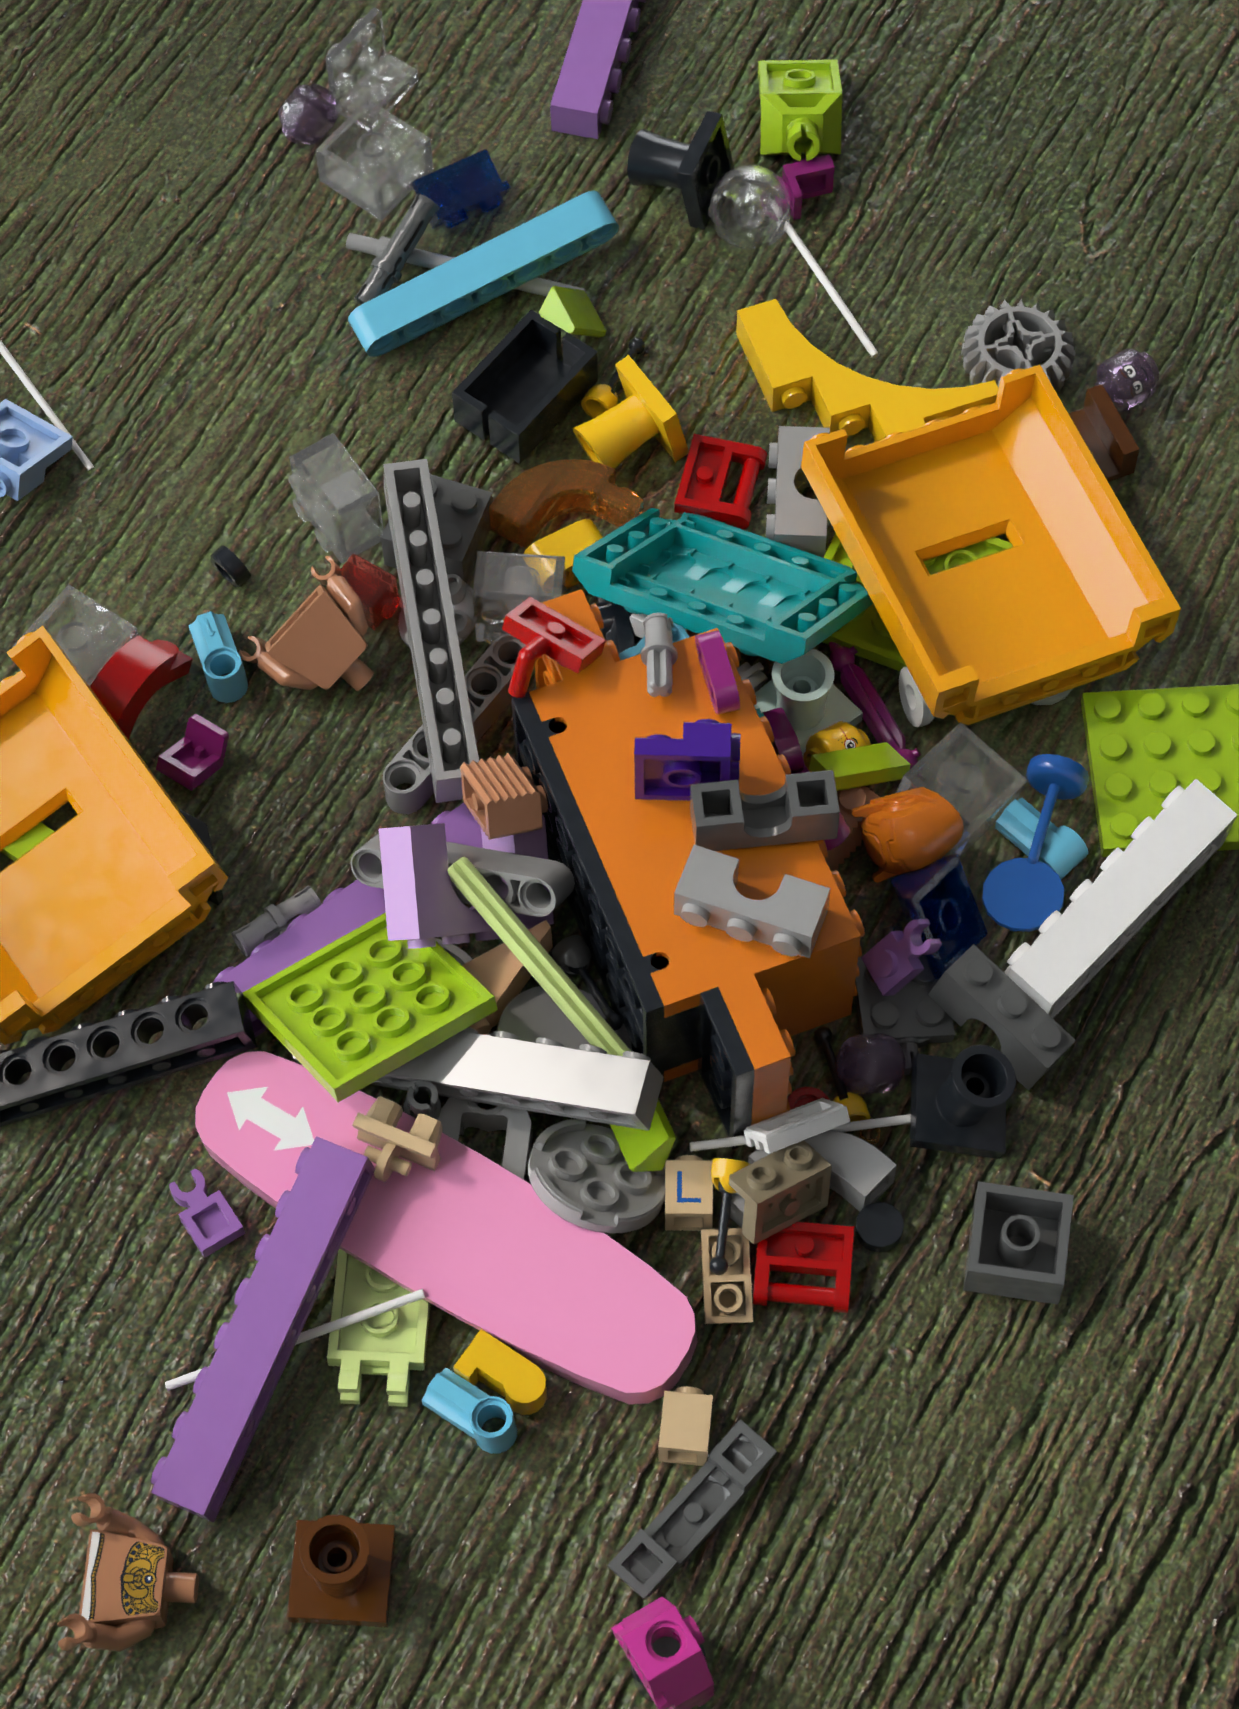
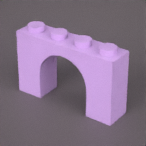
(420, 892)

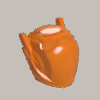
(908, 830)

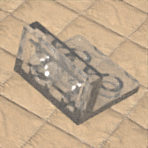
(364, 70)

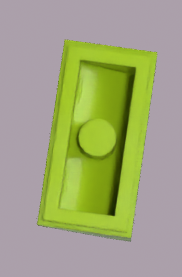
(572, 312)
(644, 1148)

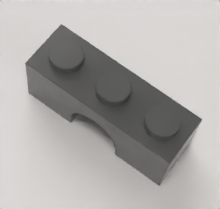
(795, 813)
(984, 992)

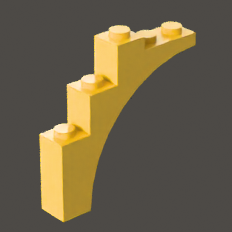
(798, 372)

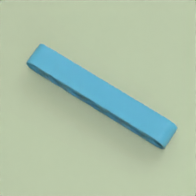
(483, 273)

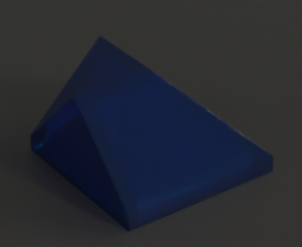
(945, 899)

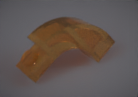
(556, 490)

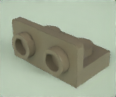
(781, 1189)

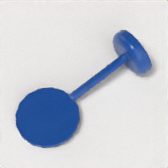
(1025, 890)

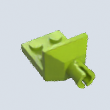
(800, 107)

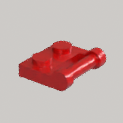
(706, 478)
(806, 1250)

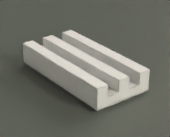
(796, 1125)

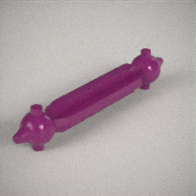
(869, 702)

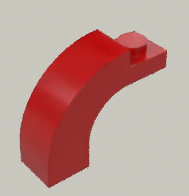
(135, 676)

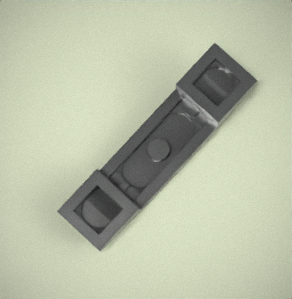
(694, 1512)

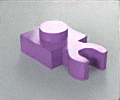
(895, 958)
(208, 1218)

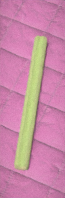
(534, 957)

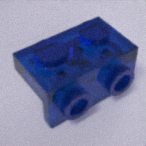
(463, 188)

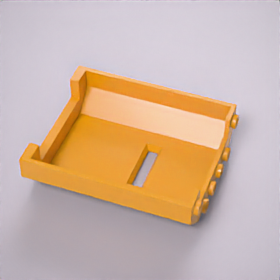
(1018, 622)
(107, 882)

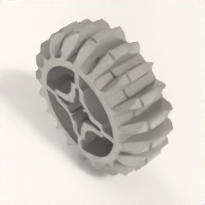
(1027, 341)

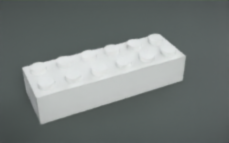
(1122, 897)

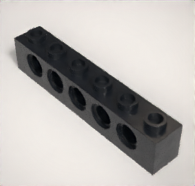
(135, 1061)

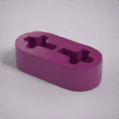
(717, 672)
(785, 738)

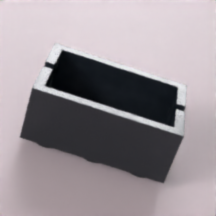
(524, 386)

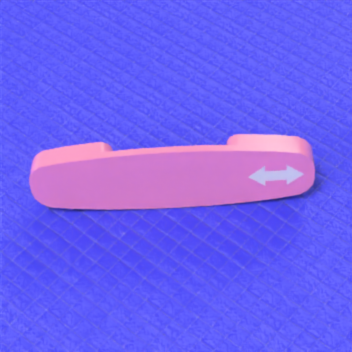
(463, 1236)

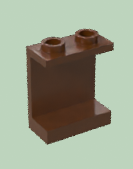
(1106, 434)

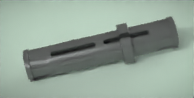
(405, 238)

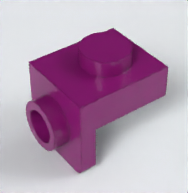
(808, 180)
(196, 754)

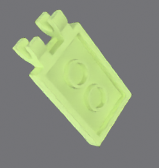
(381, 1344)

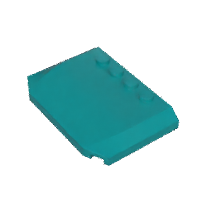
(718, 576)

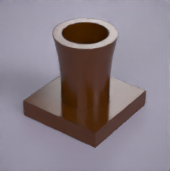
(344, 1594)

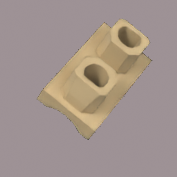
(380, 1130)

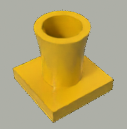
(632, 422)

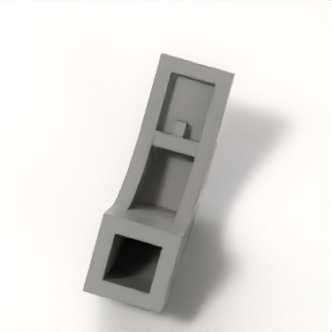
(857, 1171)

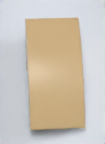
(727, 1295)

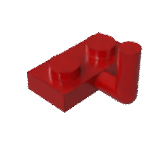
(548, 634)

